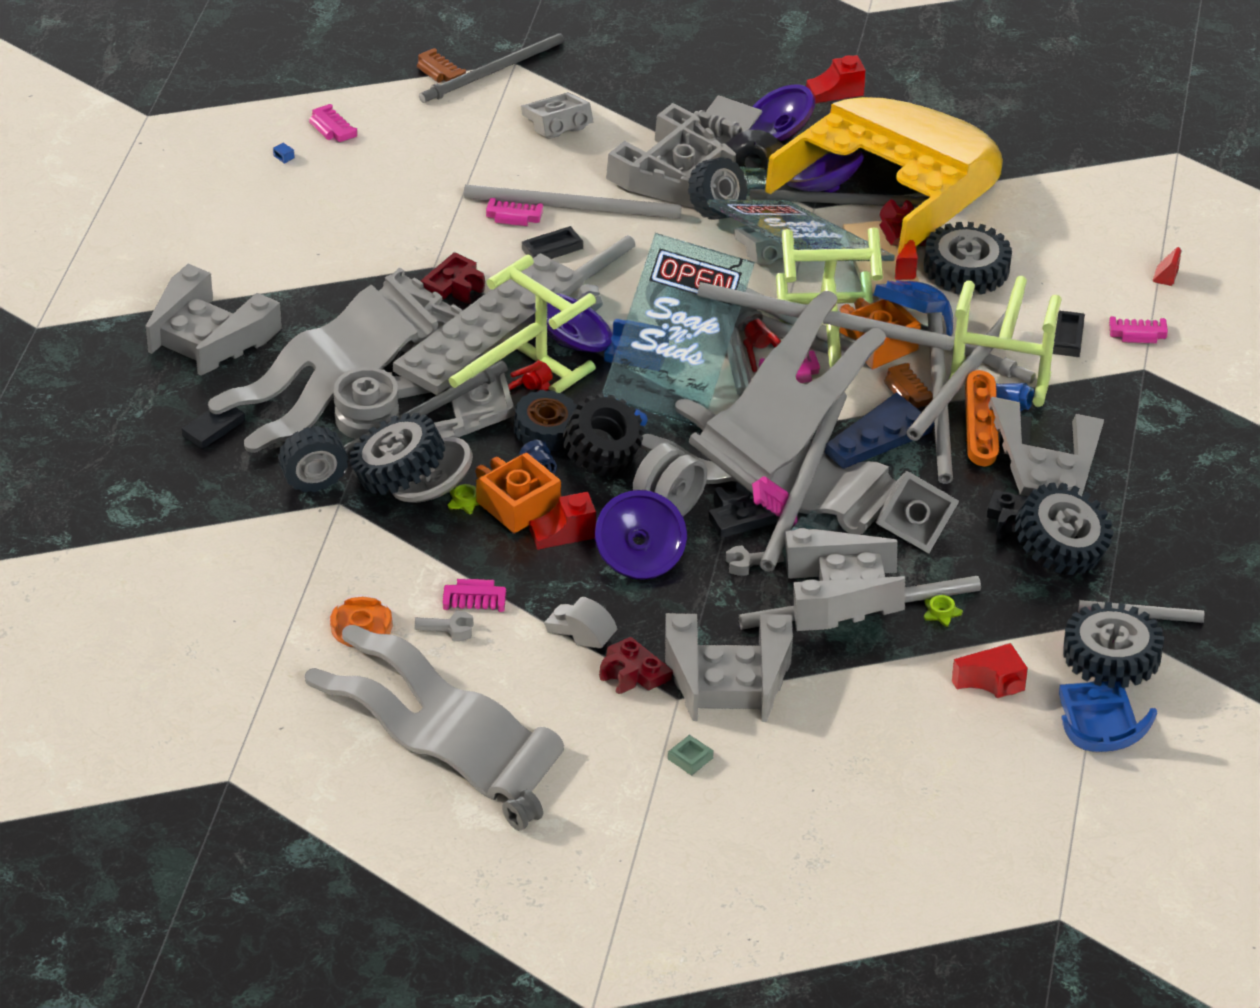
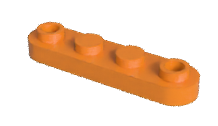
(980, 426)

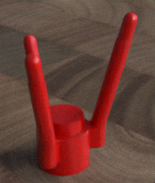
(760, 337)
(535, 376)

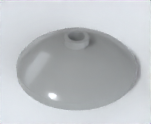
(444, 478)

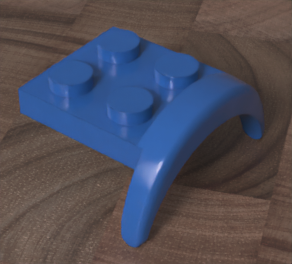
(917, 297)
(1101, 717)

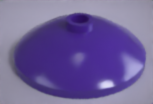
(785, 111)
(827, 172)
(582, 333)
(643, 516)

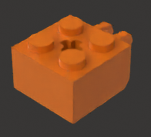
(887, 312)
(517, 490)

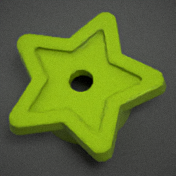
(463, 498)
(941, 609)

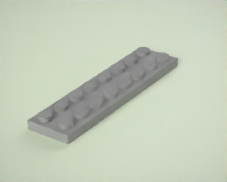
(482, 326)

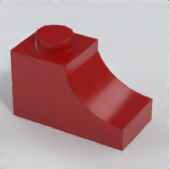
(840, 81)
(566, 523)
(993, 670)

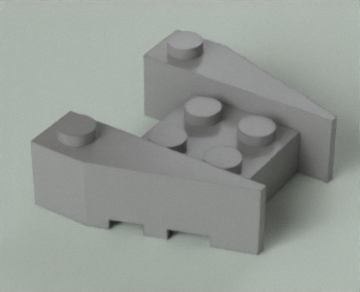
(668, 165)
(203, 331)
(849, 575)
(728, 673)

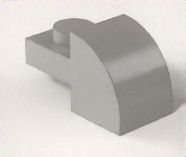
(584, 620)

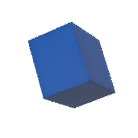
(283, 152)

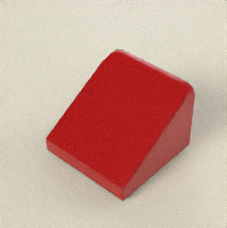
(907, 262)
(1168, 268)

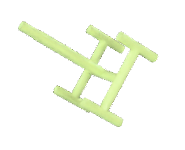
(830, 257)
(538, 329)
(1005, 339)

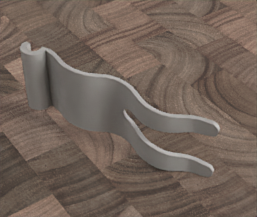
(362, 336)
(776, 411)
(850, 493)
(454, 724)

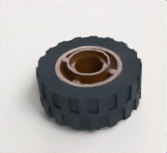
(543, 418)

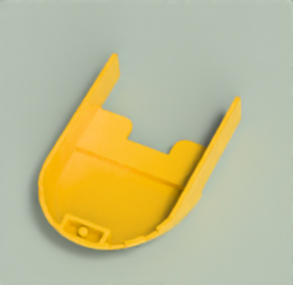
(936, 152)

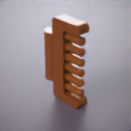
(437, 67)
(904, 382)

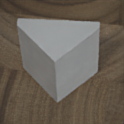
(916, 511)

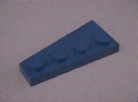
(875, 432)

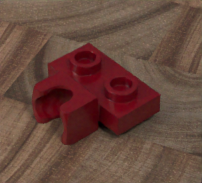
(892, 220)
(455, 276)
(631, 664)

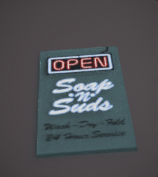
(808, 229)
(671, 335)

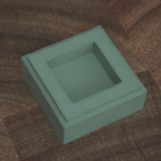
(690, 754)

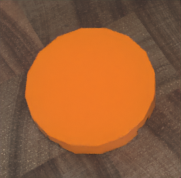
(362, 612)

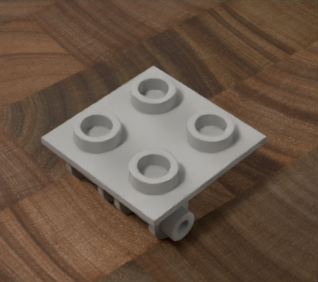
(728, 118)

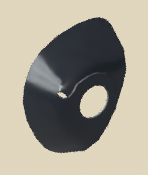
(744, 145)

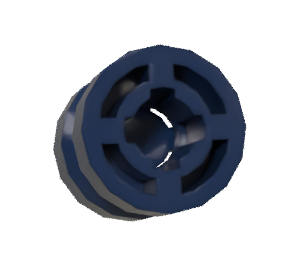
(541, 453)

